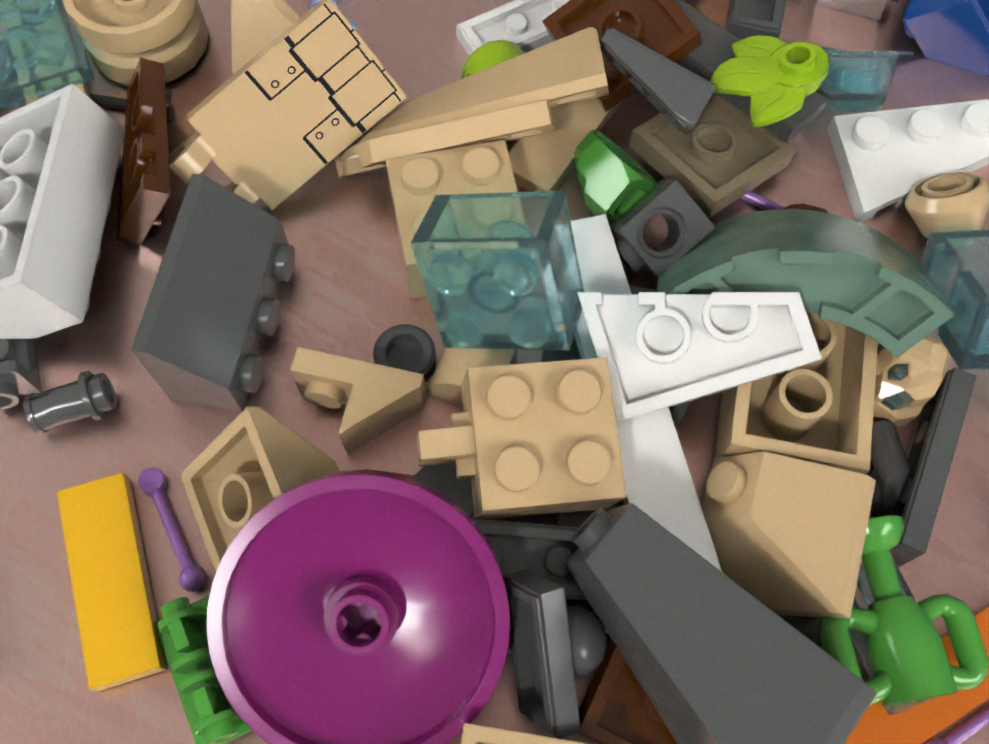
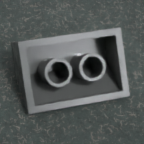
(214, 298)

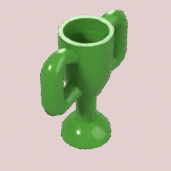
(900, 634)

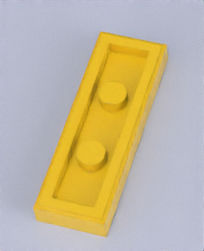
(110, 582)

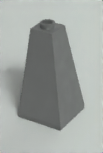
(707, 647)

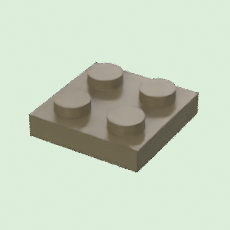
(719, 156)

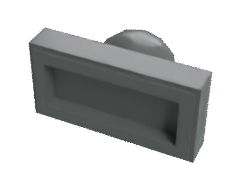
(550, 650)

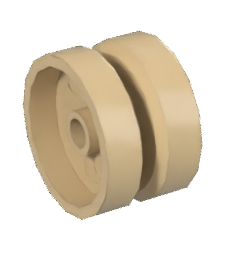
(125, 30)

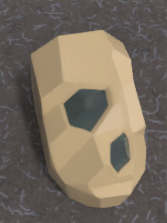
(908, 381)

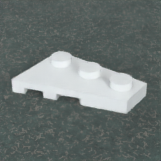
(896, 148)
(694, 344)

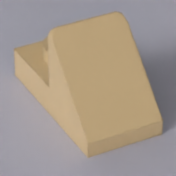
(374, 393)

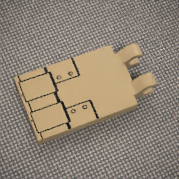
(289, 109)

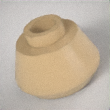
(949, 202)

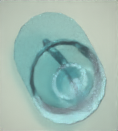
(857, 79)

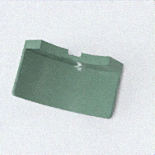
(833, 262)

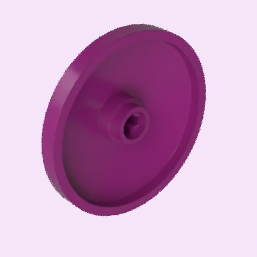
(358, 614)

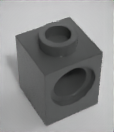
(685, 228)

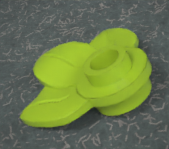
(772, 75)

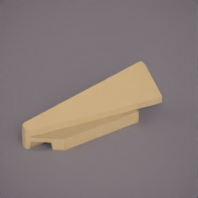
(489, 106)

